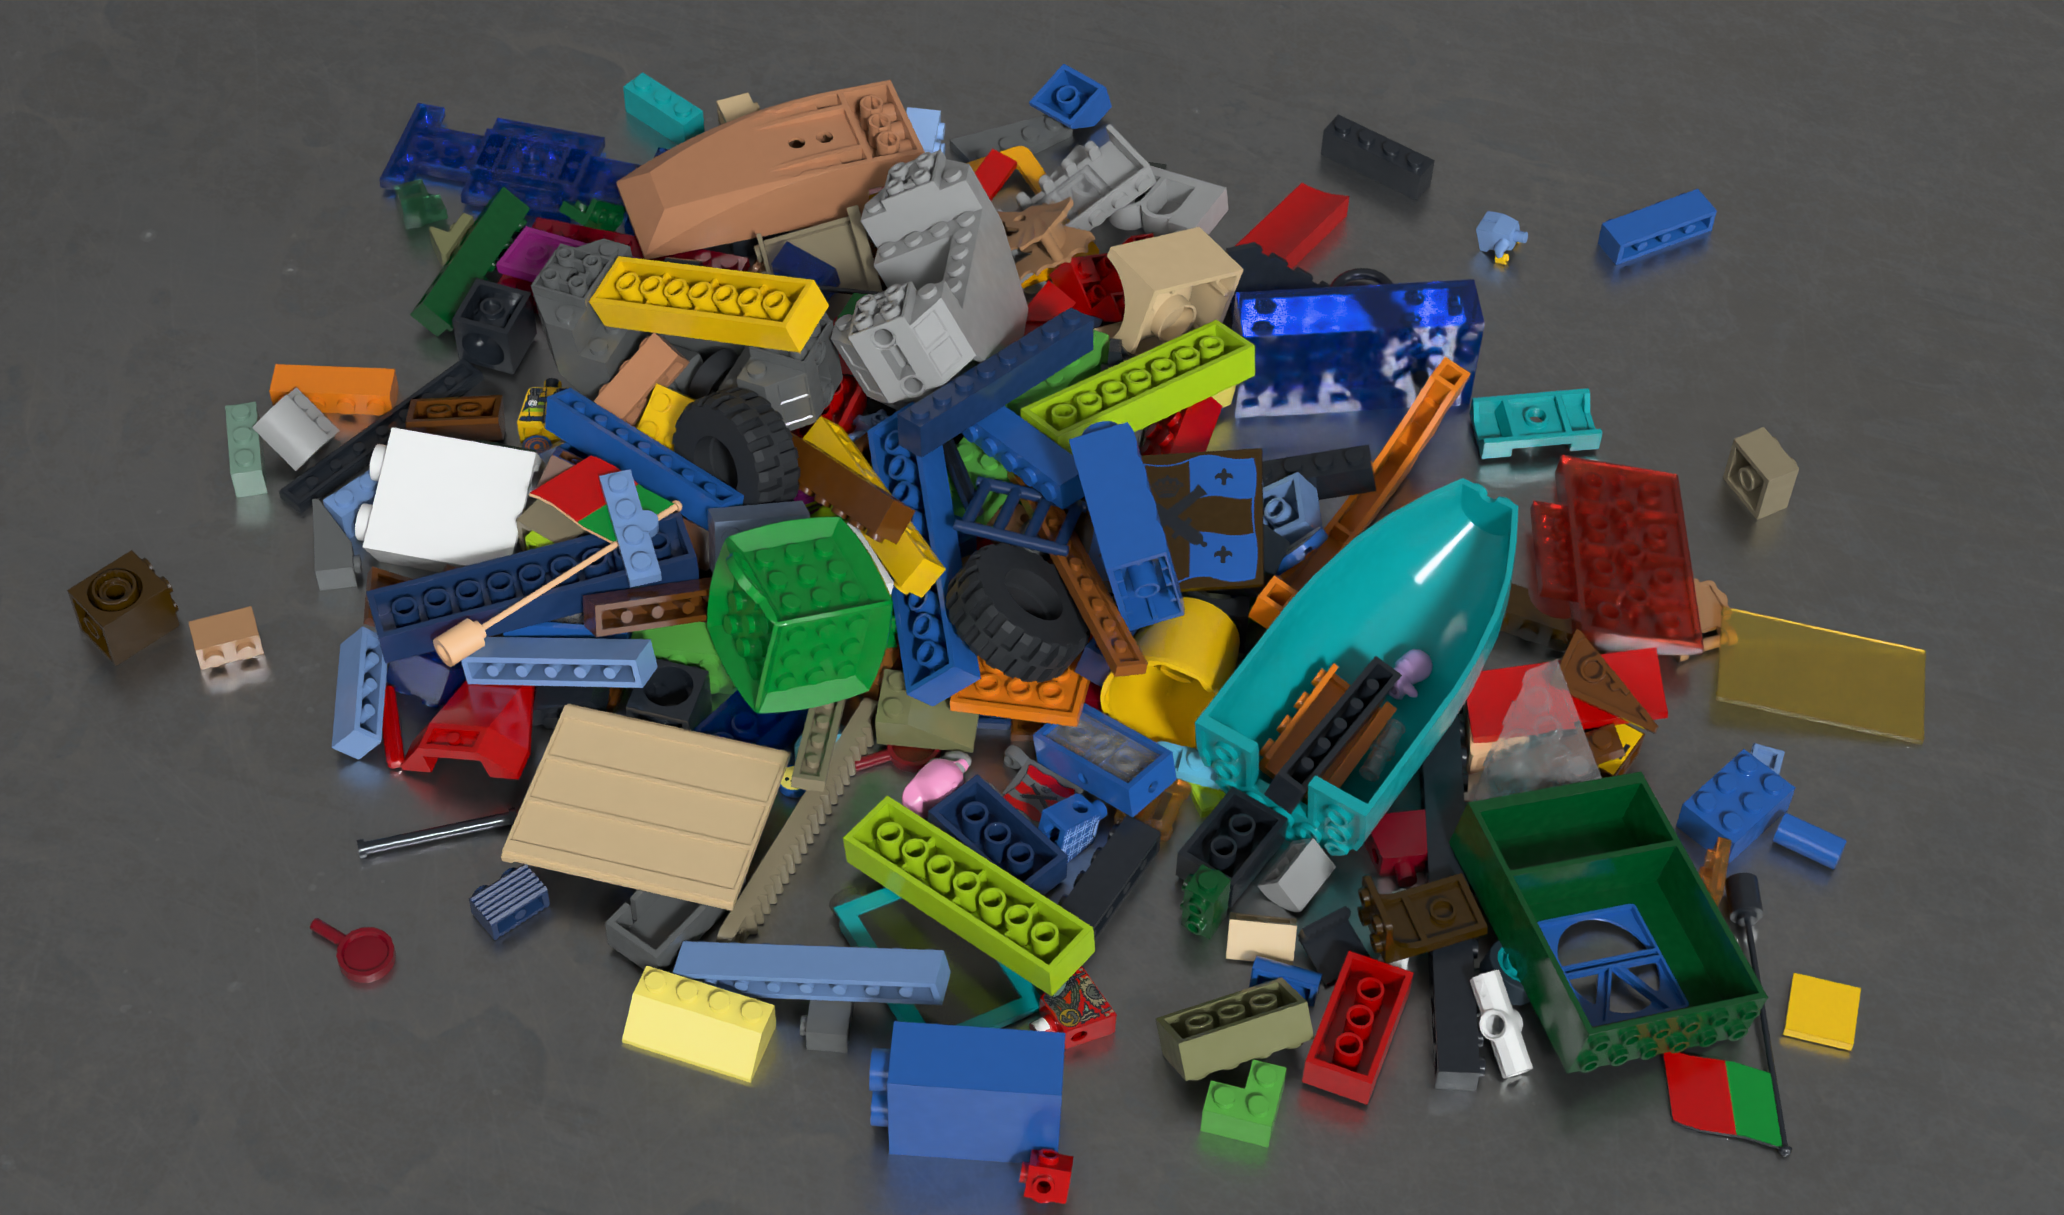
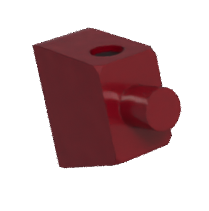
(1399, 846)

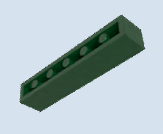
(471, 260)

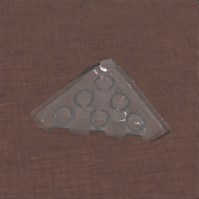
(1540, 740)

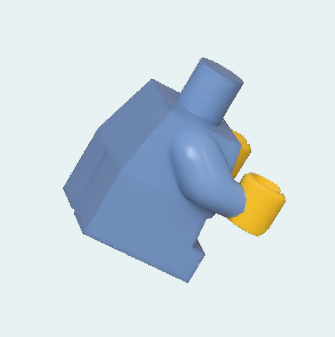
(1499, 234)

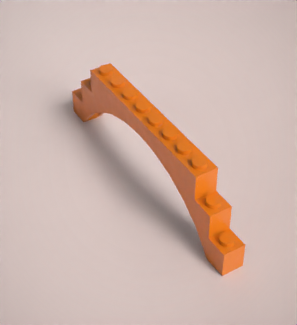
(1359, 510)

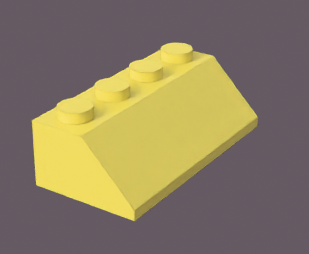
(699, 1024)

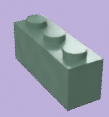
(245, 450)

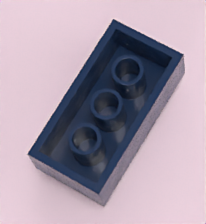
(1000, 834)

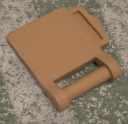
(1710, 604)

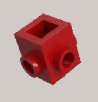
(1047, 1176)

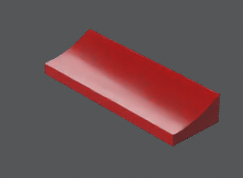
(1298, 223)
(1499, 687)

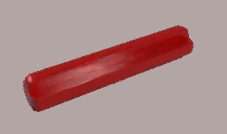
(391, 730)

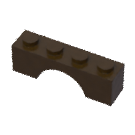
(1530, 624)

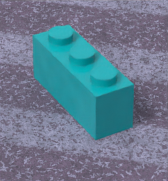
(662, 109)

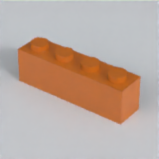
(338, 388)

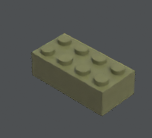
(1234, 1029)

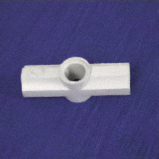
(1509, 1043)

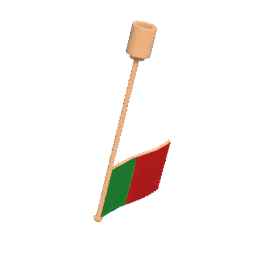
(579, 498)

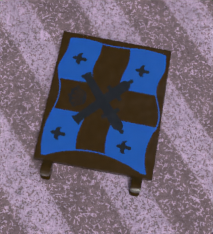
(1208, 515)

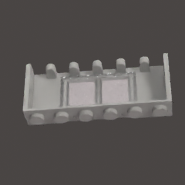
(1097, 185)

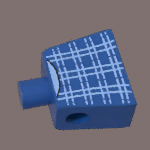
(1072, 823)

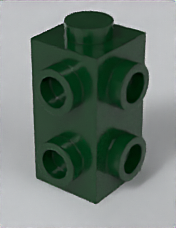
(1205, 901)

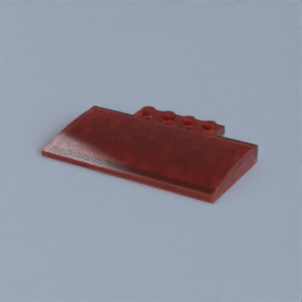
(1619, 557)

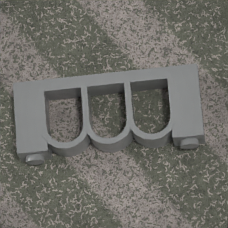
(1200, 201)

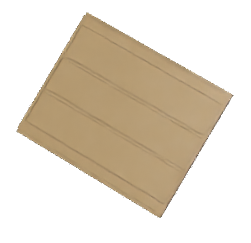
(647, 806)

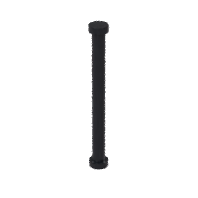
(436, 833)

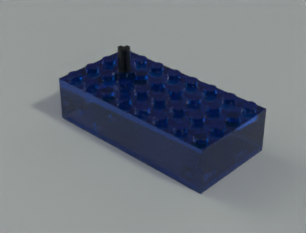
(1354, 345)

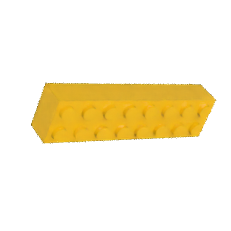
(709, 303)

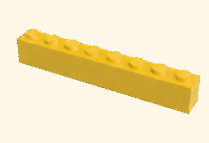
(911, 559)

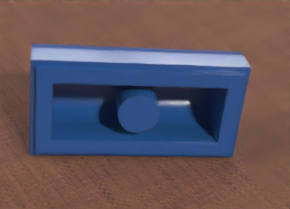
(1809, 841)
(1302, 980)

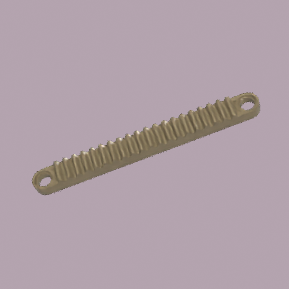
(799, 829)

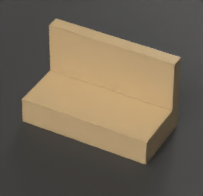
(1261, 936)

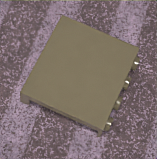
(838, 243)

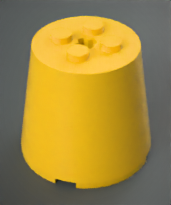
(1185, 670)

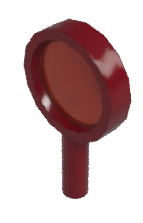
(905, 758)

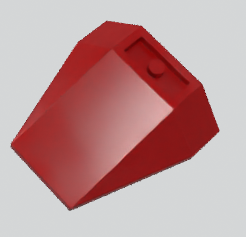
(479, 725)

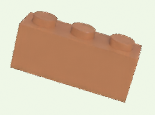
(633, 385)

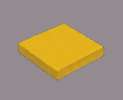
(1822, 1011)

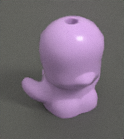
(1414, 668)

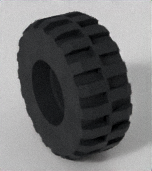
(740, 444)
(1016, 613)

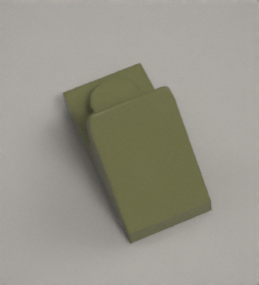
(446, 242)

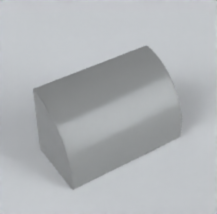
(1297, 875)

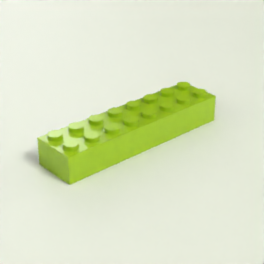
(1148, 384)
(970, 895)

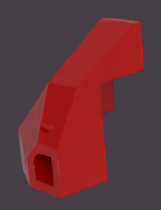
(1094, 284)

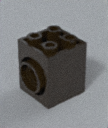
(124, 607)

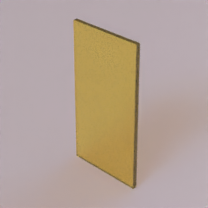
(1821, 675)

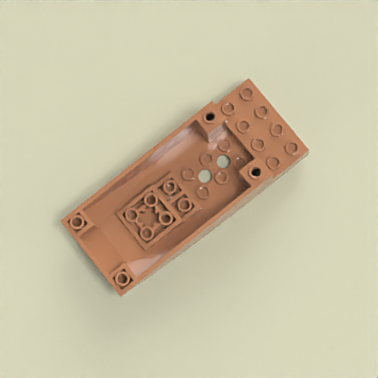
(770, 171)

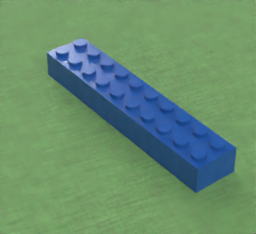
(931, 651)

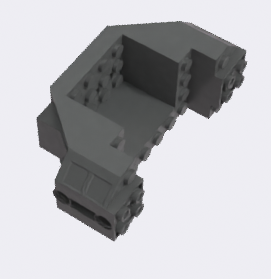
(592, 353)

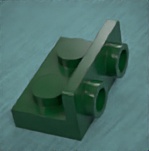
(597, 215)

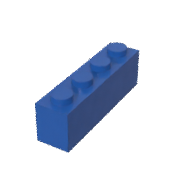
(1656, 226)

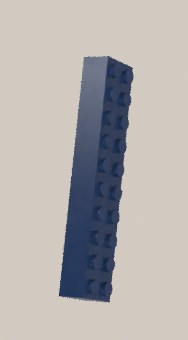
(423, 608)

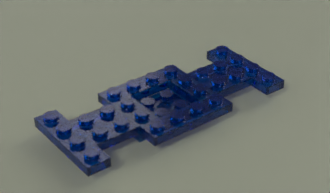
(566, 163)

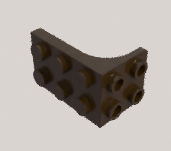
(1419, 917)

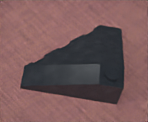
(1265, 274)

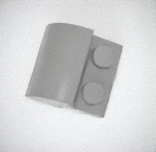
(295, 428)

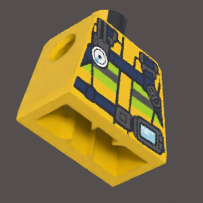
(533, 412)

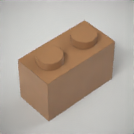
(226, 637)

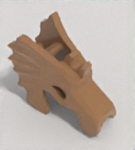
(1041, 233)

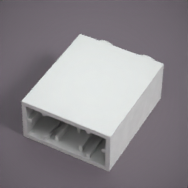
(445, 500)

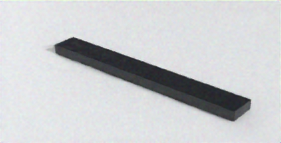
(357, 451)

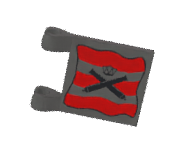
(1034, 786)

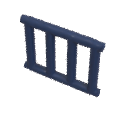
(1029, 538)

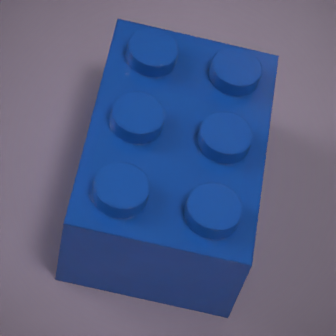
(1736, 804)

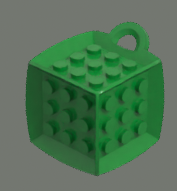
(798, 614)

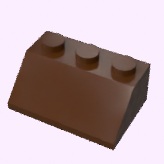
(459, 417)

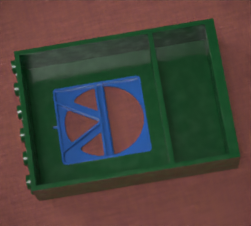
(1610, 858)

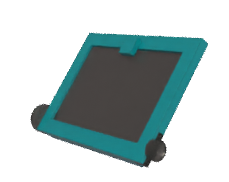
(979, 987)

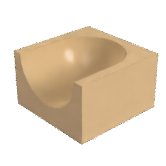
(1171, 287)

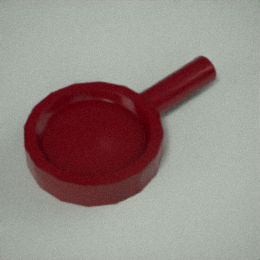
(361, 954)

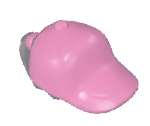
(935, 782)

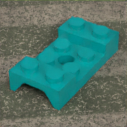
(1505, 422)

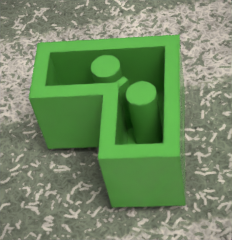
(1246, 1112)

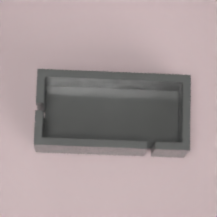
(659, 927)

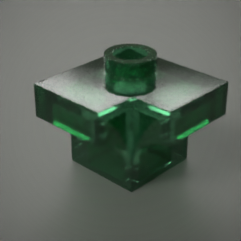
(417, 205)

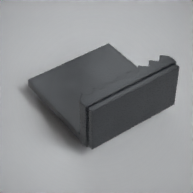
(1329, 942)

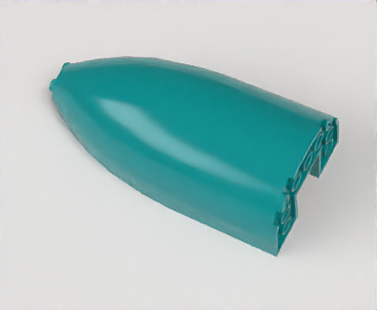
(1414, 580)

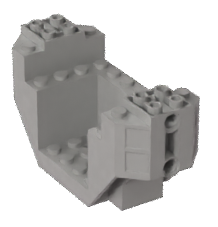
(947, 282)

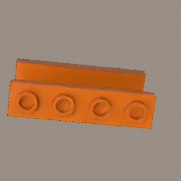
(1310, 712)

